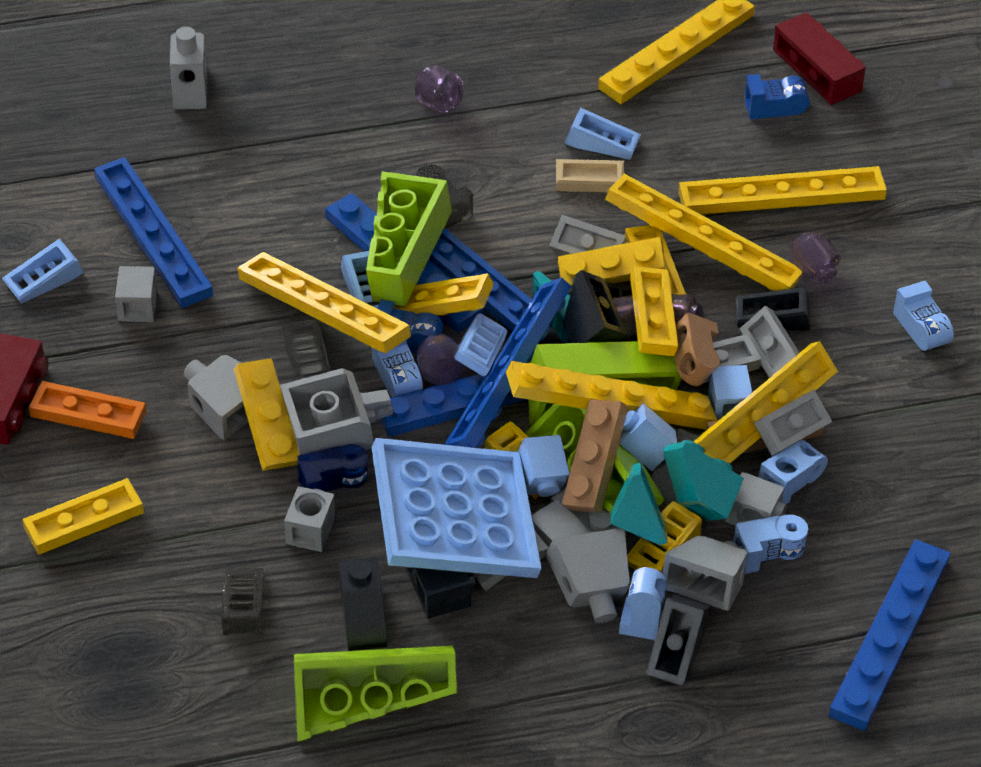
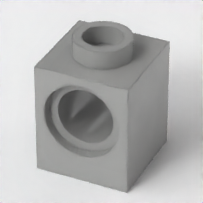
(136, 294)
(757, 500)
(309, 519)

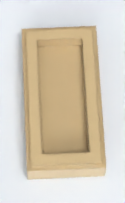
(587, 175)

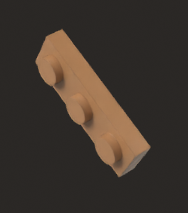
(595, 456)

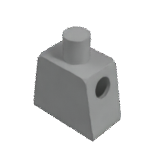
(188, 53)
(216, 395)
(592, 570)
(706, 571)

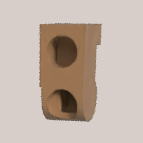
(695, 350)

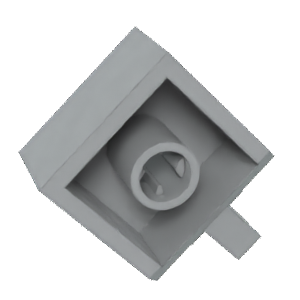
(332, 412)

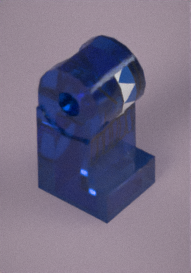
(333, 468)

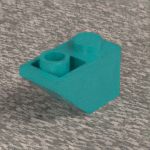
(701, 482)

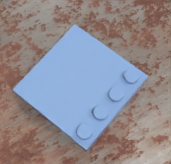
(455, 508)

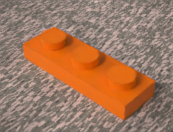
(88, 409)

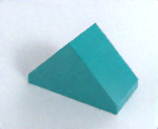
(637, 508)

